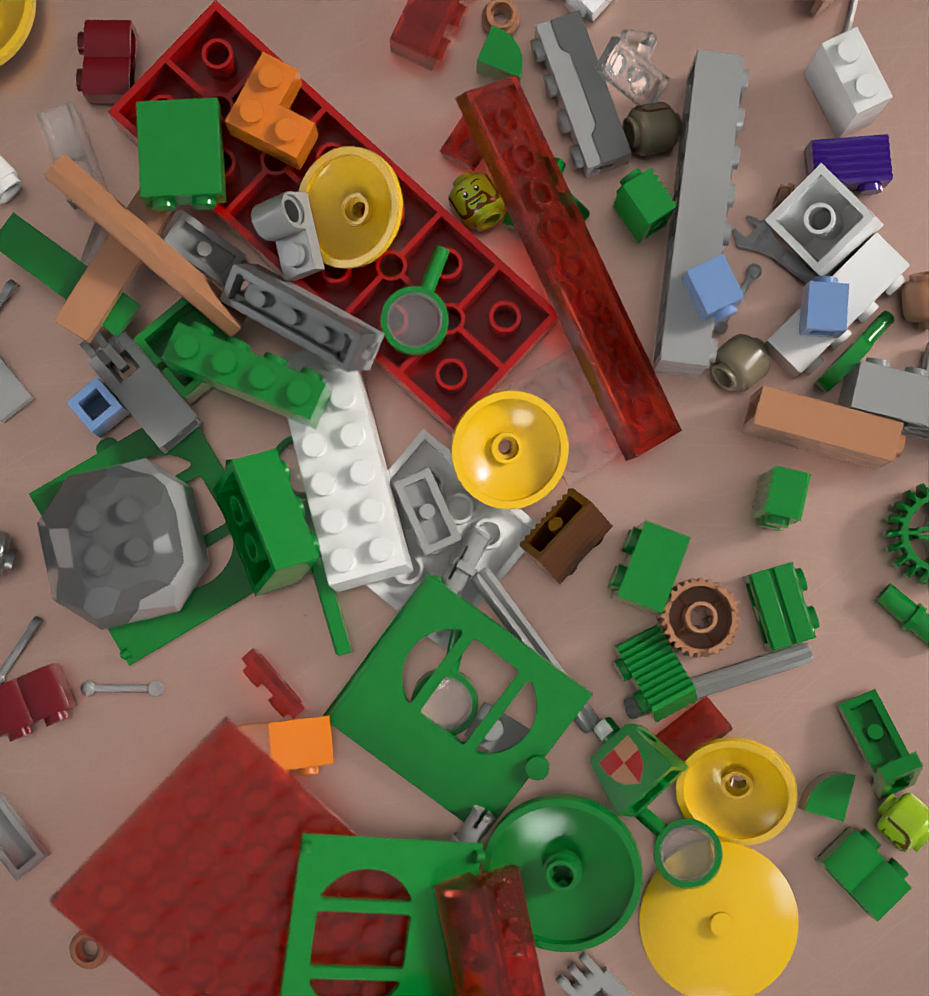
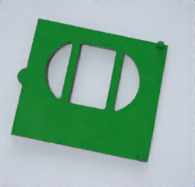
(206, 601)
(395, 731)
(418, 867)

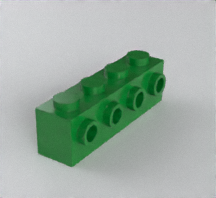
(247, 375)

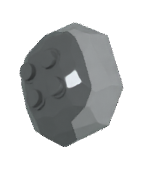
(123, 544)

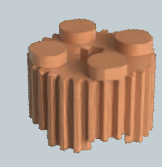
(720, 619)

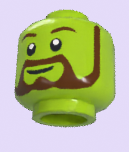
(476, 201)
(904, 822)

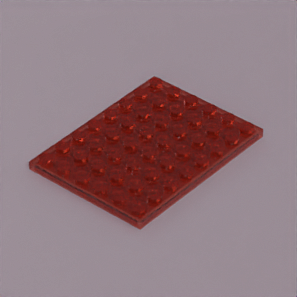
(205, 878)

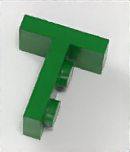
(880, 744)

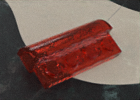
(489, 934)

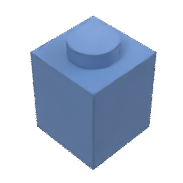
(713, 289)
(824, 307)
(98, 407)

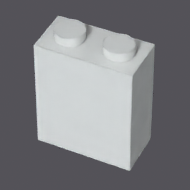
(847, 83)

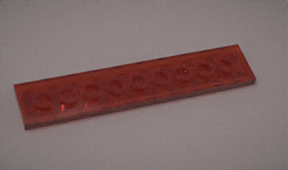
(569, 265)

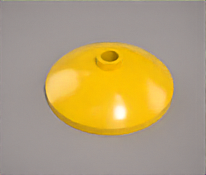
(336, 192)
(535, 453)
(737, 810)

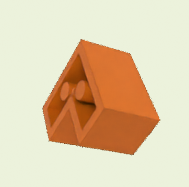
(263, 113)
(295, 743)

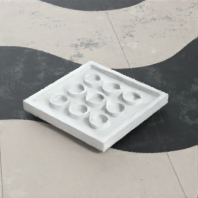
(504, 525)

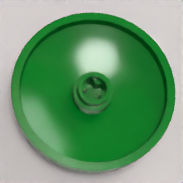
(574, 867)

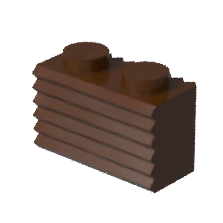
(566, 535)

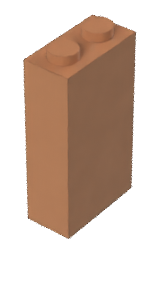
(823, 428)

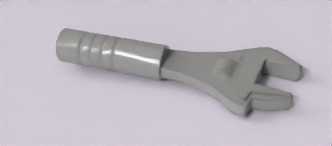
(763, 241)

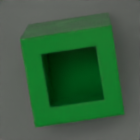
(500, 56)
(828, 795)

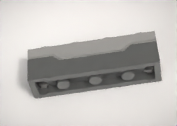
(581, 94)
(302, 317)

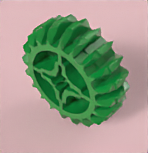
(903, 534)

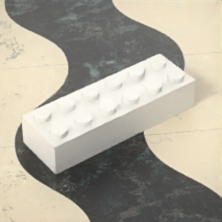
(348, 482)

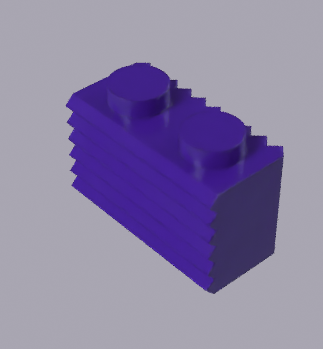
(857, 161)

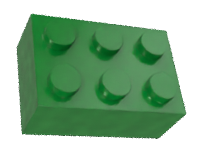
(266, 521)

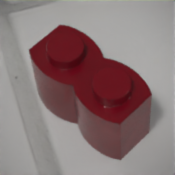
(108, 59)
(33, 699)

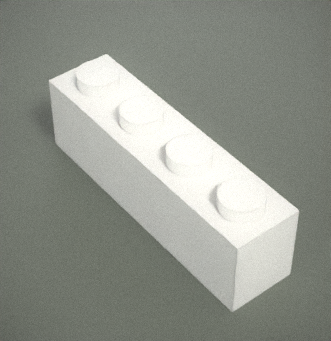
(869, 273)

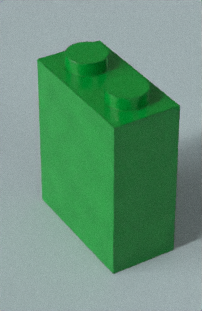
(181, 153)

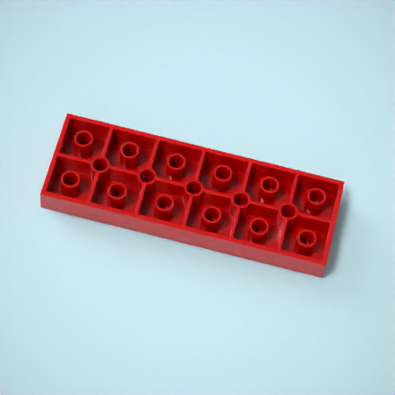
(489, 307)

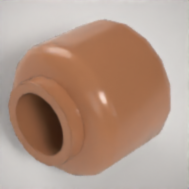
(916, 299)

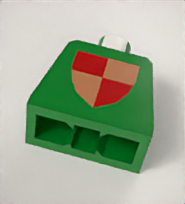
(633, 766)

